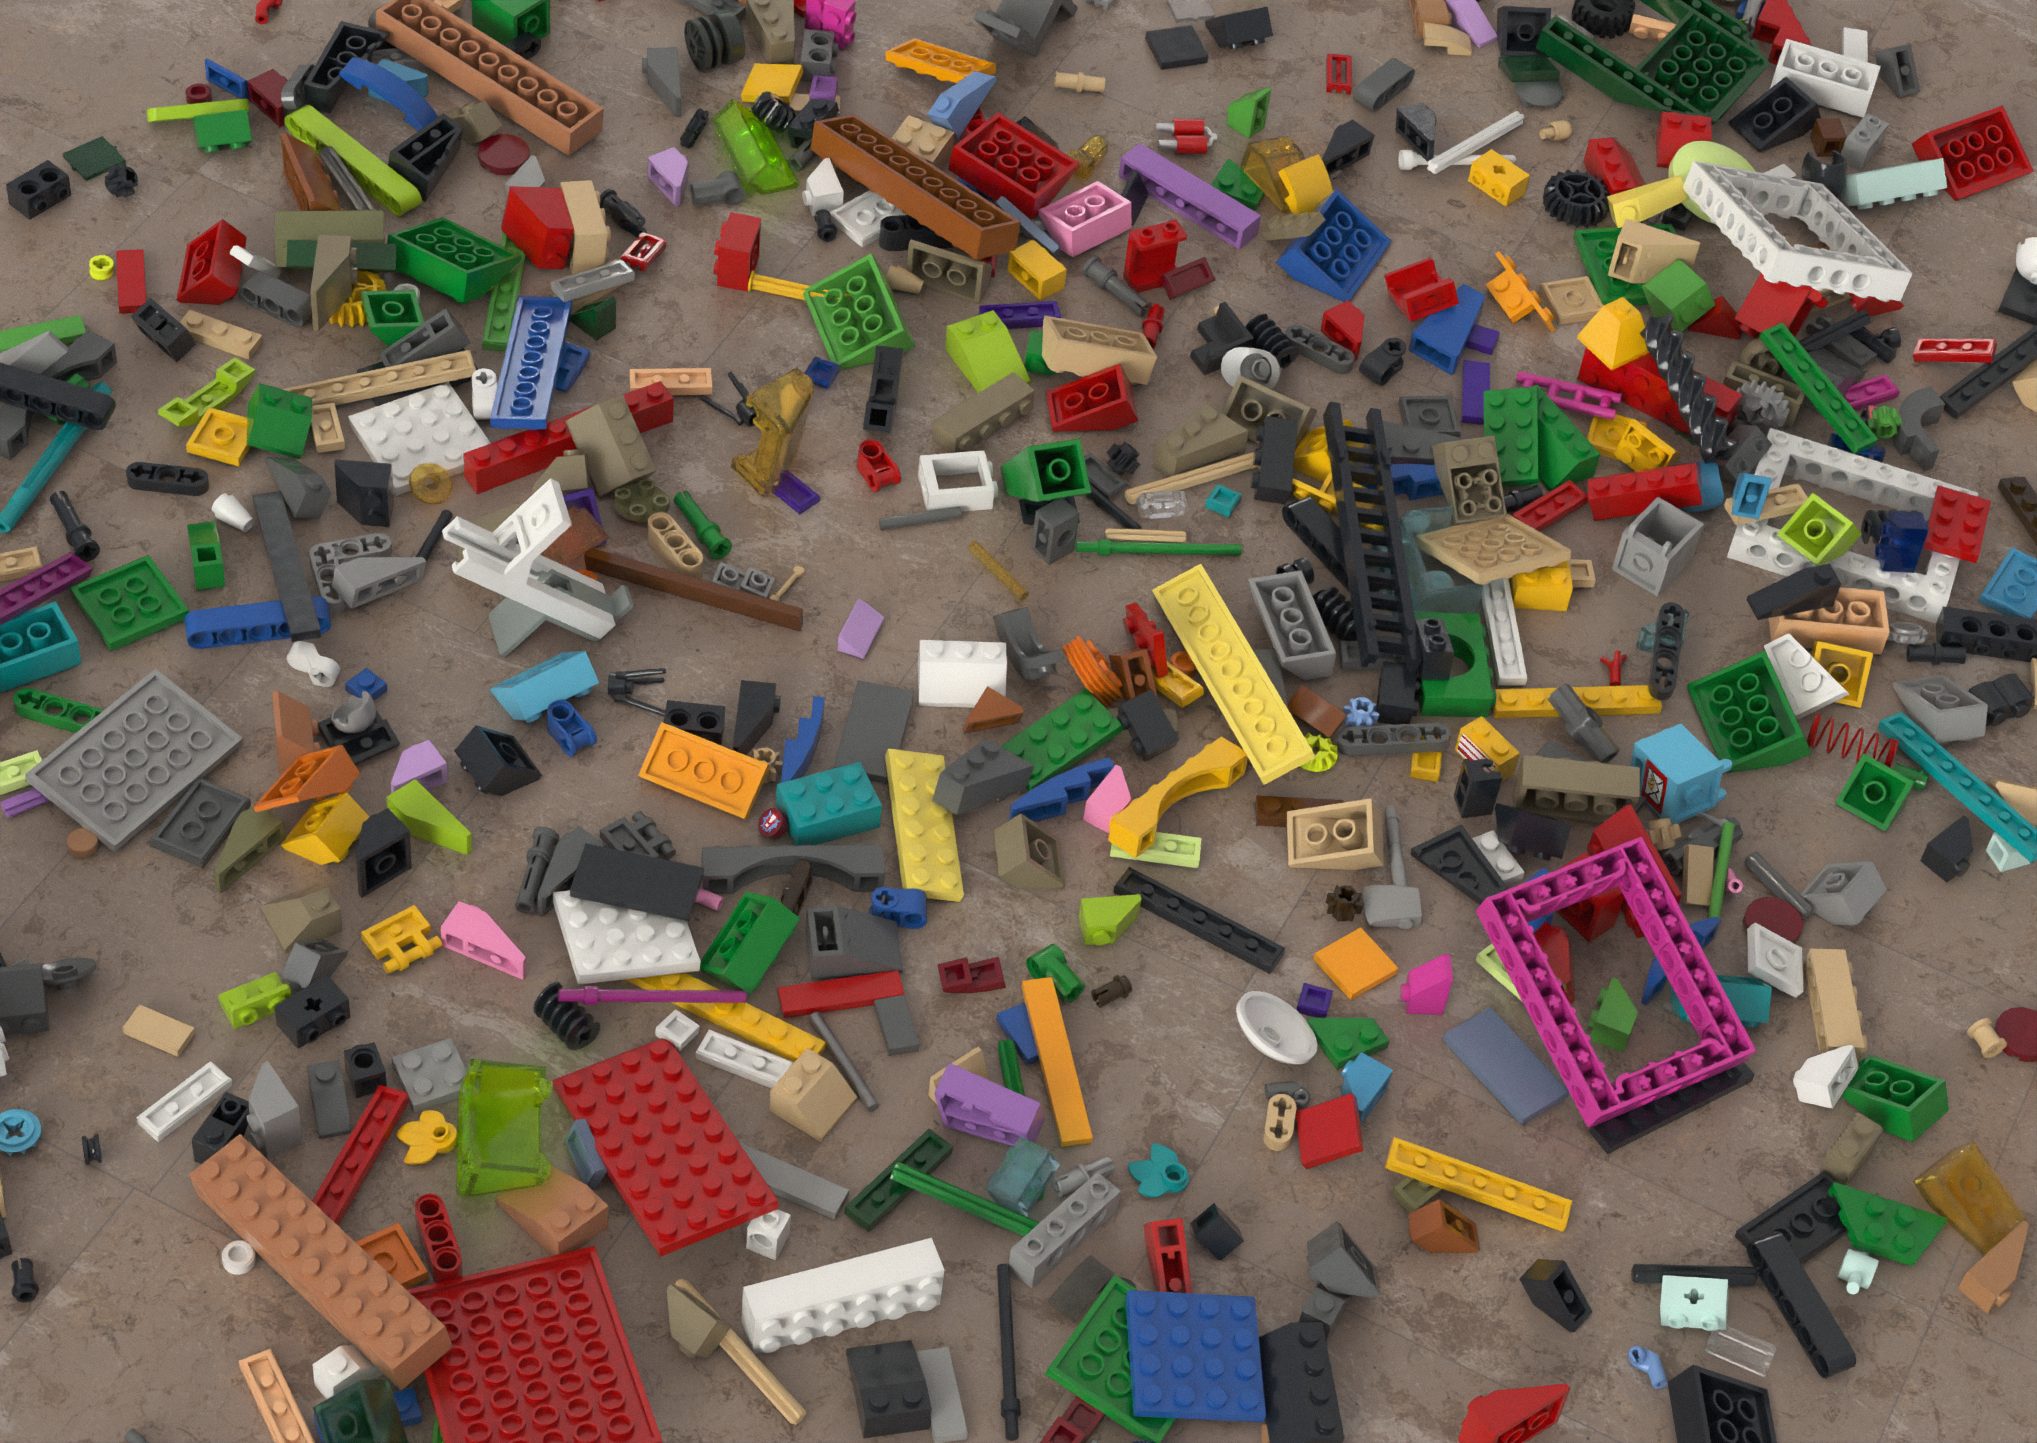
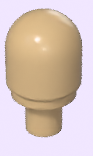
(1557, 131)

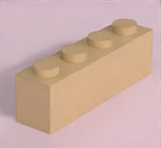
(1833, 1001)

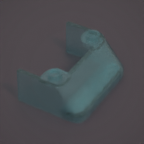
(1430, 589)

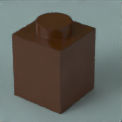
(1827, 136)

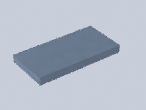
(1505, 1066)

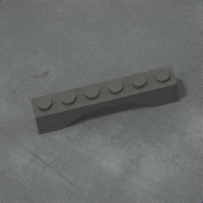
(87, 356)
(852, 866)

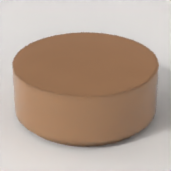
(82, 843)

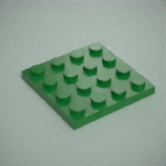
(1596, 252)
(1097, 1364)

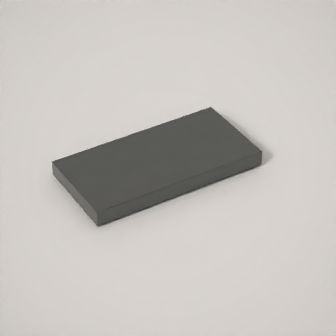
(874, 726)

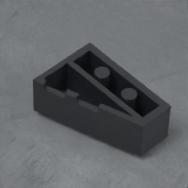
(427, 154)

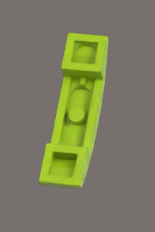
(229, 382)

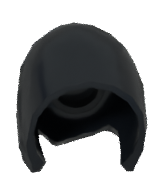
(1830, 175)

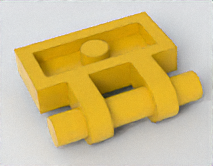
(396, 932)

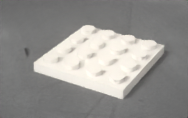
(419, 430)
(622, 942)

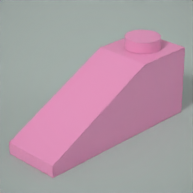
(480, 938)

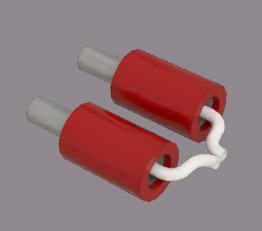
(1188, 136)

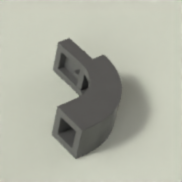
(1916, 411)
(1023, 646)

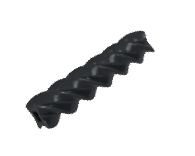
(1687, 389)

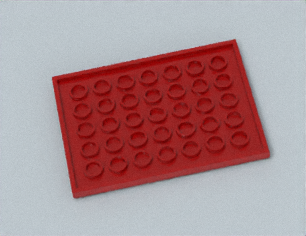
(535, 1357)

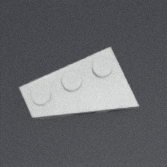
(1802, 677)

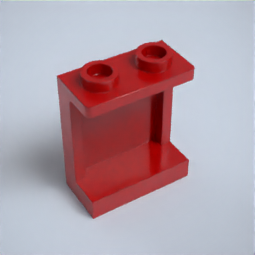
(1151, 254)
(1420, 290)

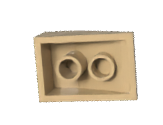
(1336, 836)

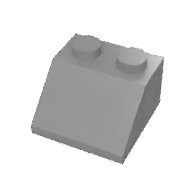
(1845, 892)
(273, 1114)

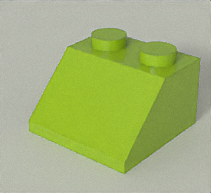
(1819, 531)

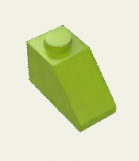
(1107, 918)

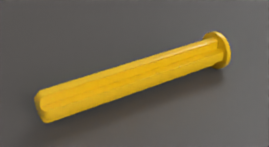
(780, 287)

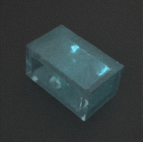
(1022, 1176)

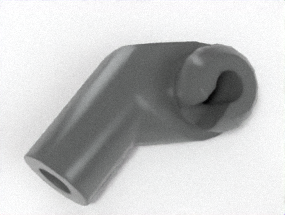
(1291, 1088)

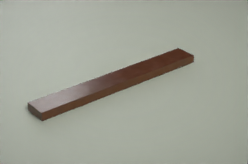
(694, 589)

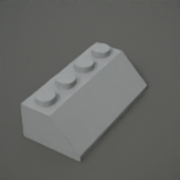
(1294, 624)

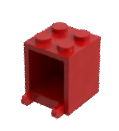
(1777, 303)

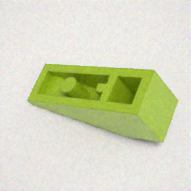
(428, 818)

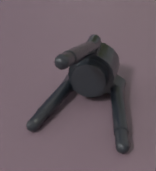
(744, 413)
(622, 683)

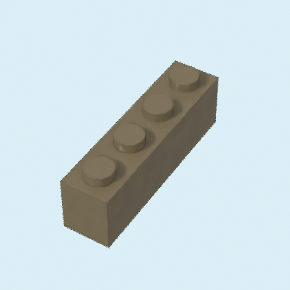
(983, 414)

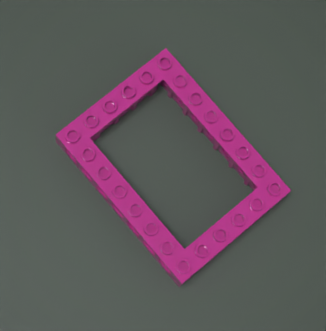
(1634, 870)

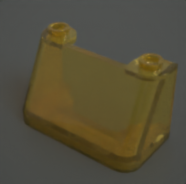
(781, 417)

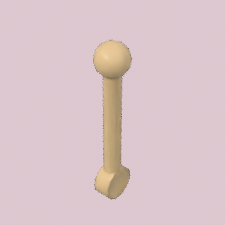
(798, 572)

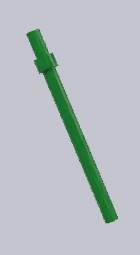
(1105, 547)

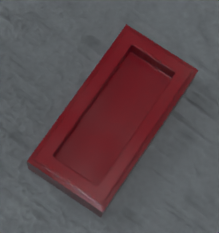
(1187, 278)

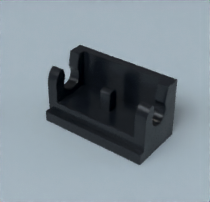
(1476, 789)

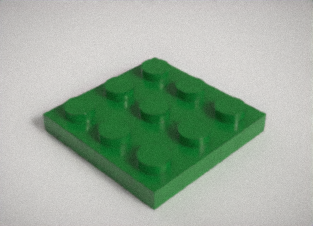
(129, 602)

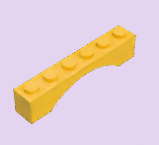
(1212, 768)

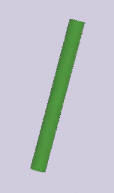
(1721, 870)

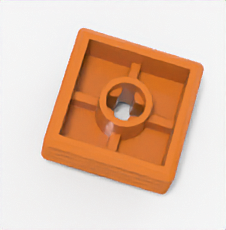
(1093, 670)

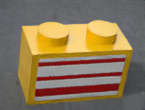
(1483, 741)

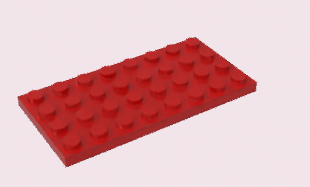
(666, 1146)

